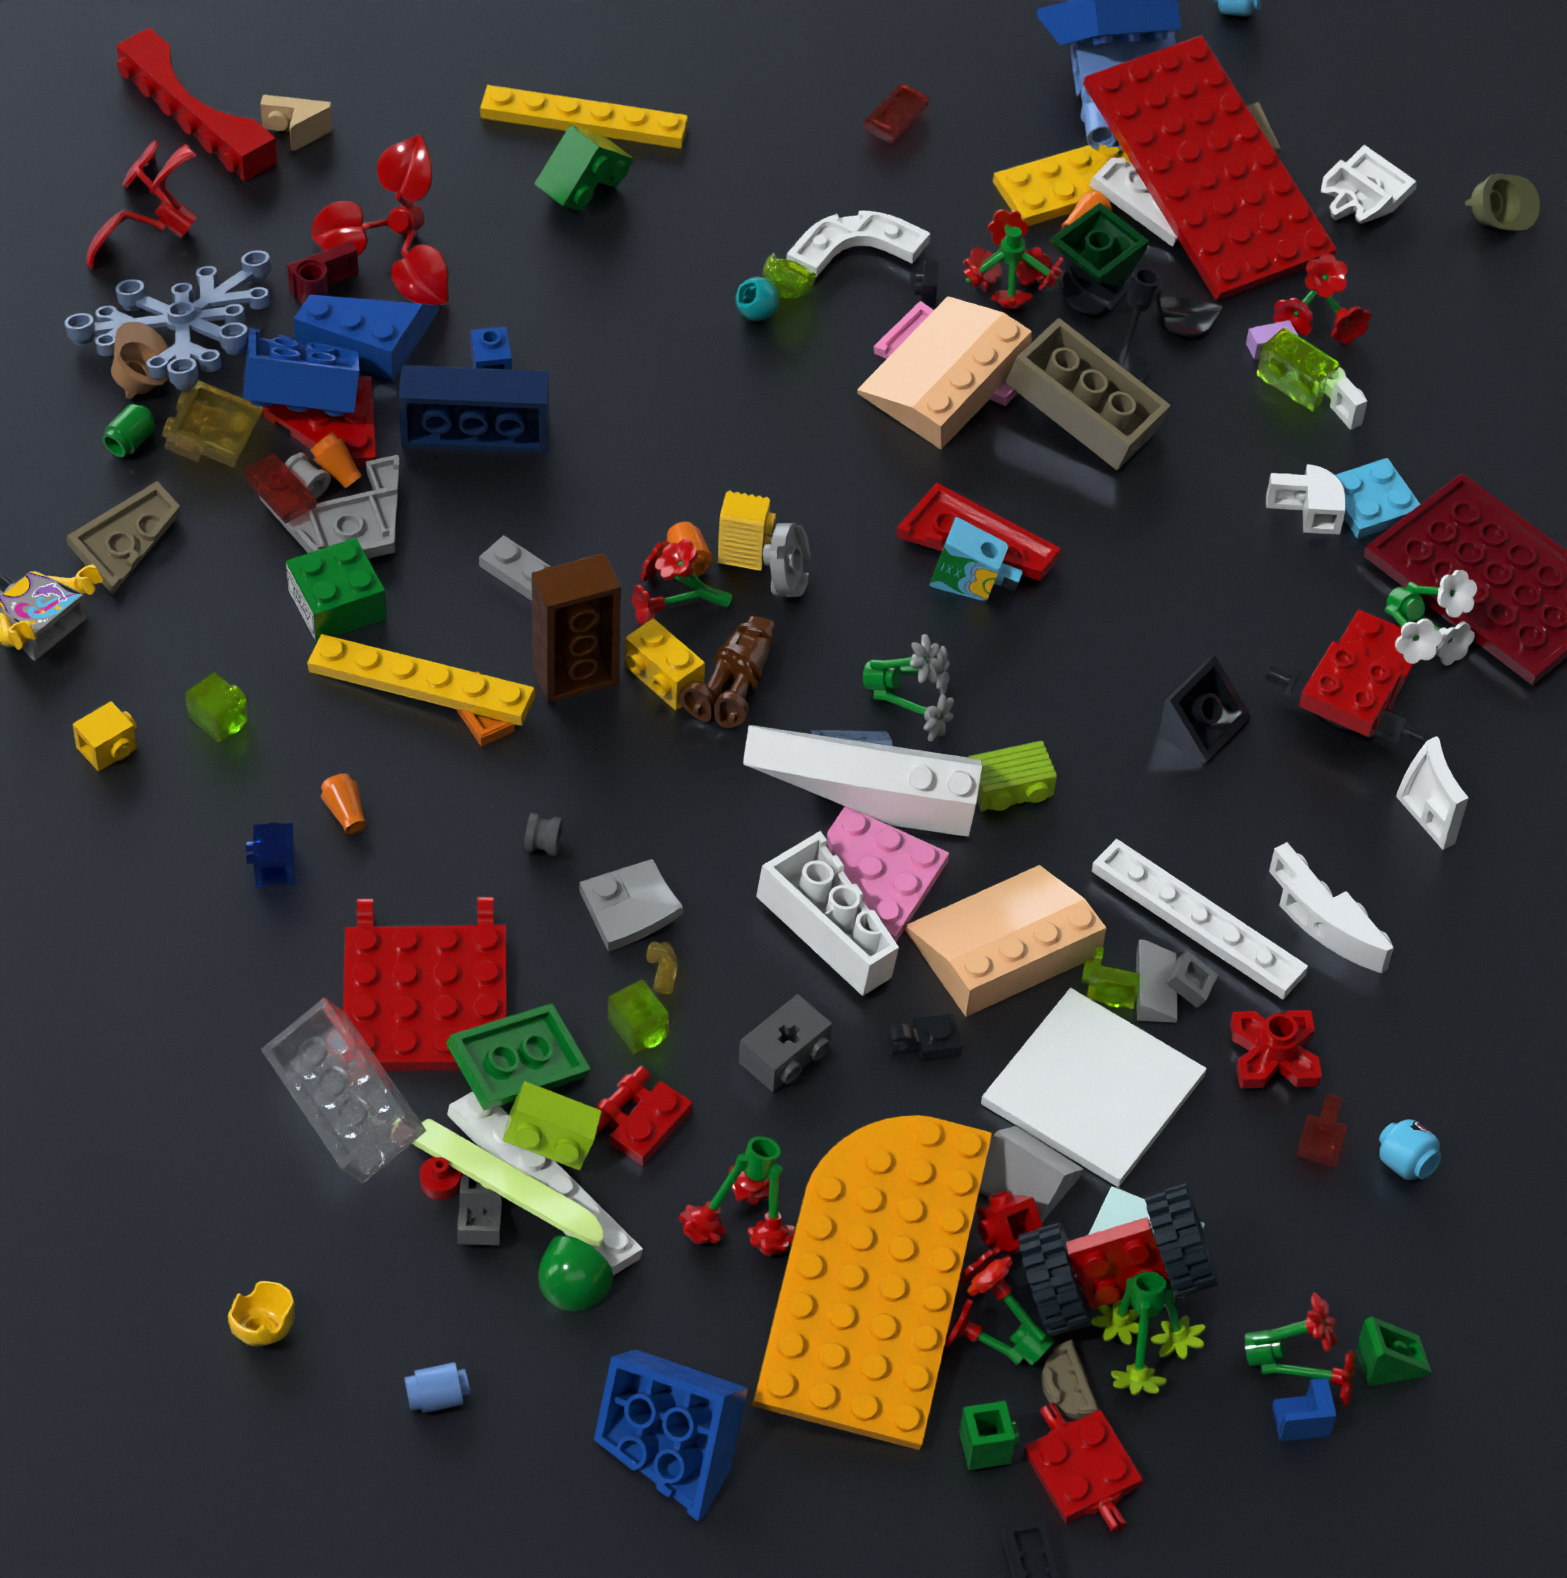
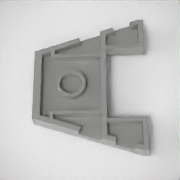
(365, 515)

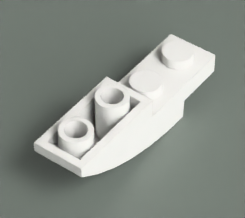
(1331, 920)

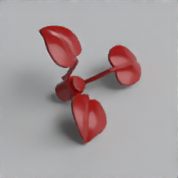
(408, 172)
(170, 211)

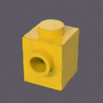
(105, 735)

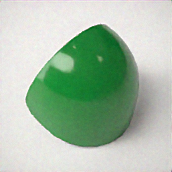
(573, 1274)

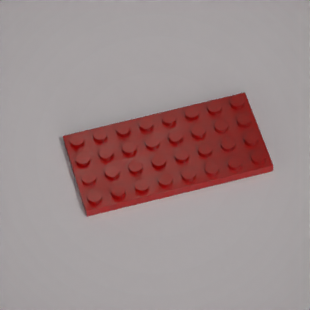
(1209, 167)

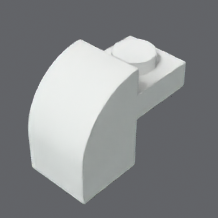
(1316, 493)

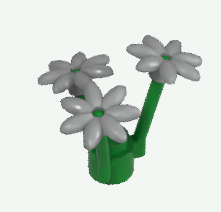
(886, 675)

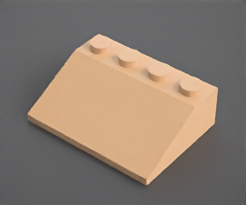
(947, 369)
(1007, 938)

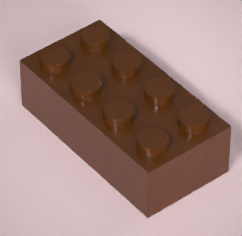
(576, 627)

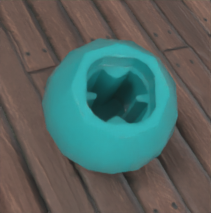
(757, 299)

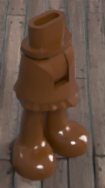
(743, 661)

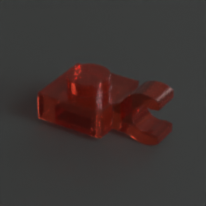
(1322, 1136)

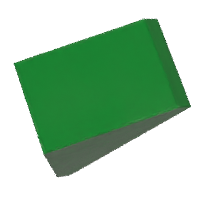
(1390, 1353)

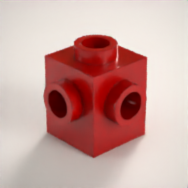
(1006, 1219)

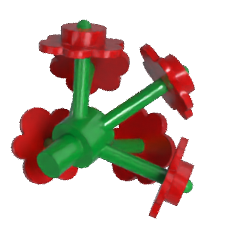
(1030, 266)

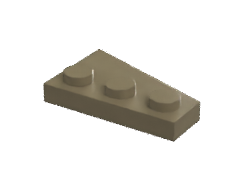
(125, 534)

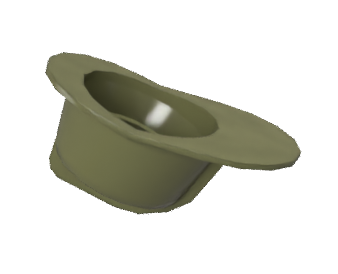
(1505, 202)

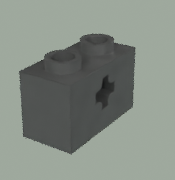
(785, 1043)

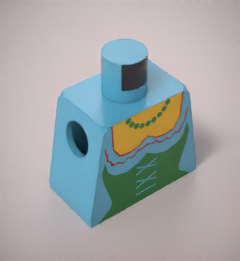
(973, 563)

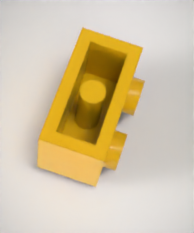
(662, 661)

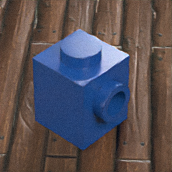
(490, 348)

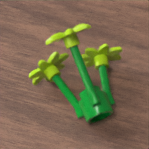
(1147, 1295)

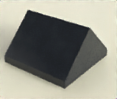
(1203, 712)

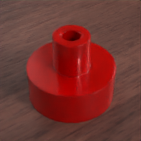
(439, 1179)

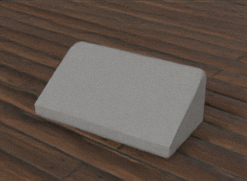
(1154, 997)

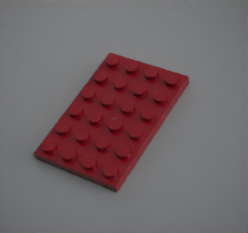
(1516, 569)

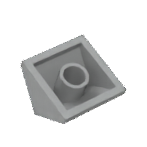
(1027, 1169)

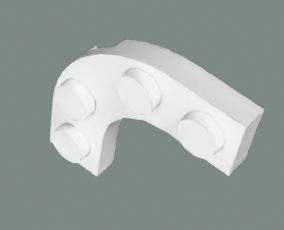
(869, 228)

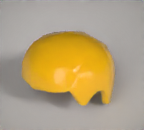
(262, 1315)

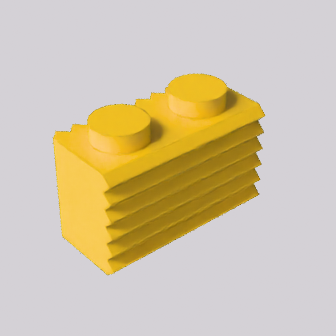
(744, 530)

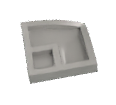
(629, 903)

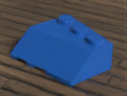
(1109, 20)
(377, 329)
(299, 375)
(671, 1425)

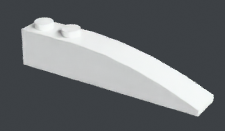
(875, 779)

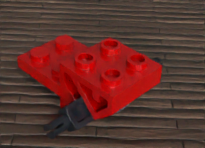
(1357, 682)

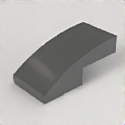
(478, 1214)

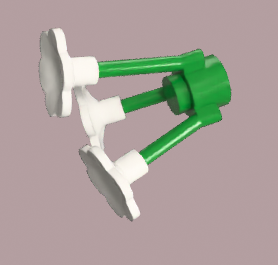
(1421, 638)

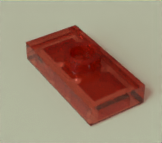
(896, 113)
(279, 488)

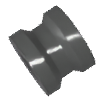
(543, 834)

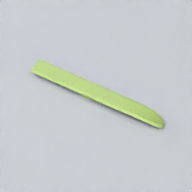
(510, 1183)

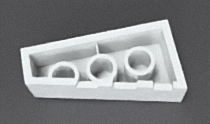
(828, 913)

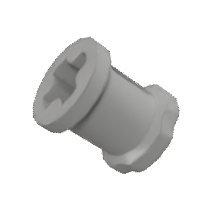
(313, 479)

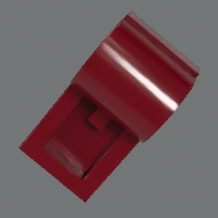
(321, 270)

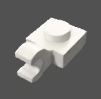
(1346, 399)

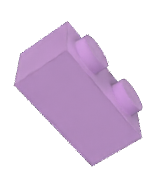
(1261, 334)

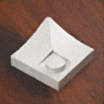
(1433, 794)

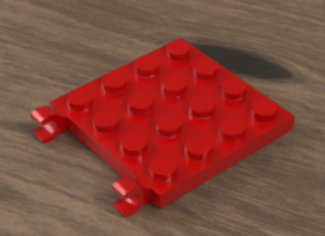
(422, 984)

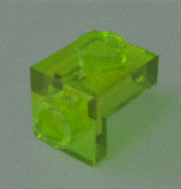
(1109, 984)

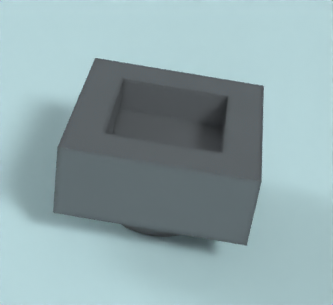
(1192, 979)

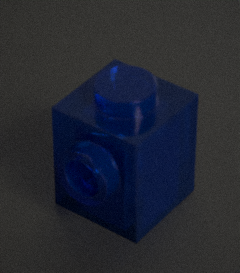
(272, 854)

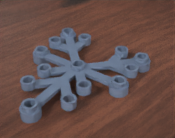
(183, 318)

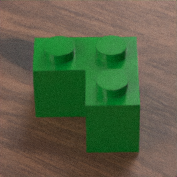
(579, 165)

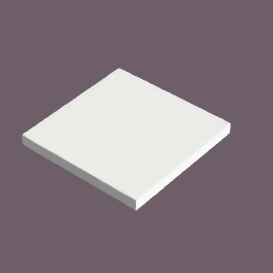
(1093, 1087)

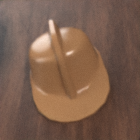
(132, 348)

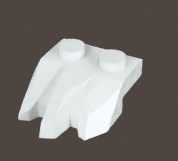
(1366, 186)

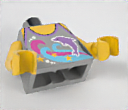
(43, 608)

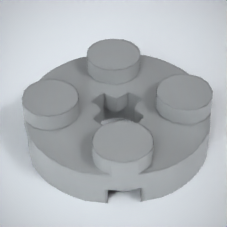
(786, 558)

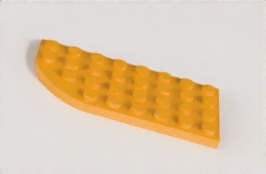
(874, 1278)

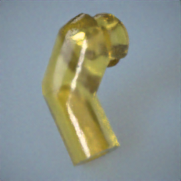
(667, 966)

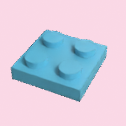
(1375, 498)

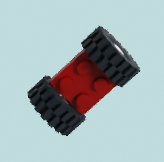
(1095, 1267)

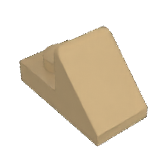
(303, 118)

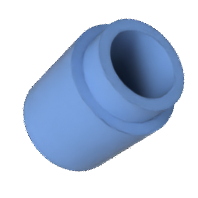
(436, 1388)

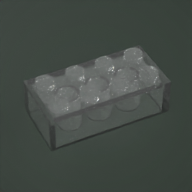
(343, 1090)

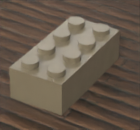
(1087, 393)

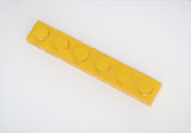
(594, 116)
(421, 679)

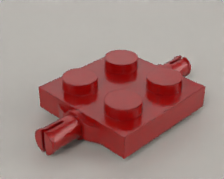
(1083, 1467)

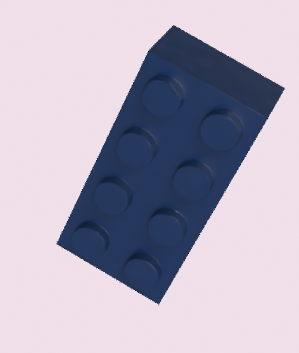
(474, 409)

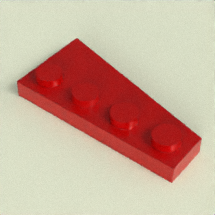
(934, 516)

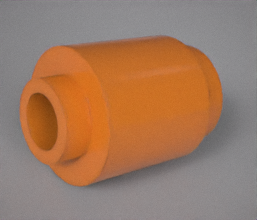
(687, 530)

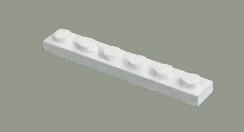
(1200, 919)
(487, 1132)

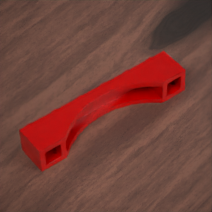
(236, 141)

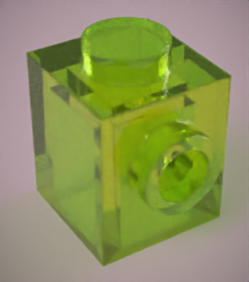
(217, 707)
(638, 1016)

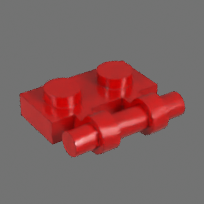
(649, 1123)

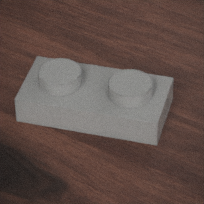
(512, 565)

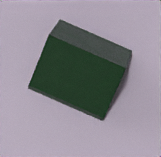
(1102, 245)

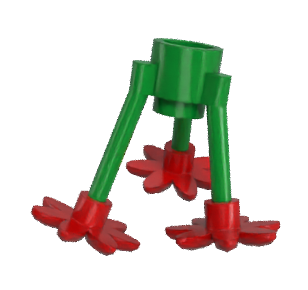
(1268, 1346)

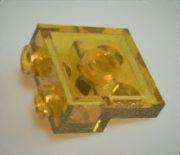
(211, 425)

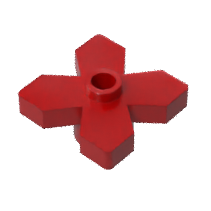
(1275, 1046)

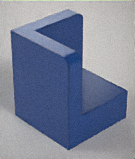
(1306, 1415)

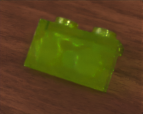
(1296, 368)

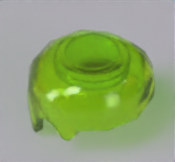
(788, 276)

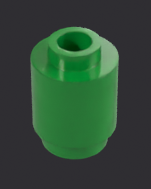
(128, 430)

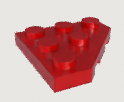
(314, 424)

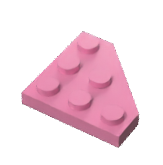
(886, 865)

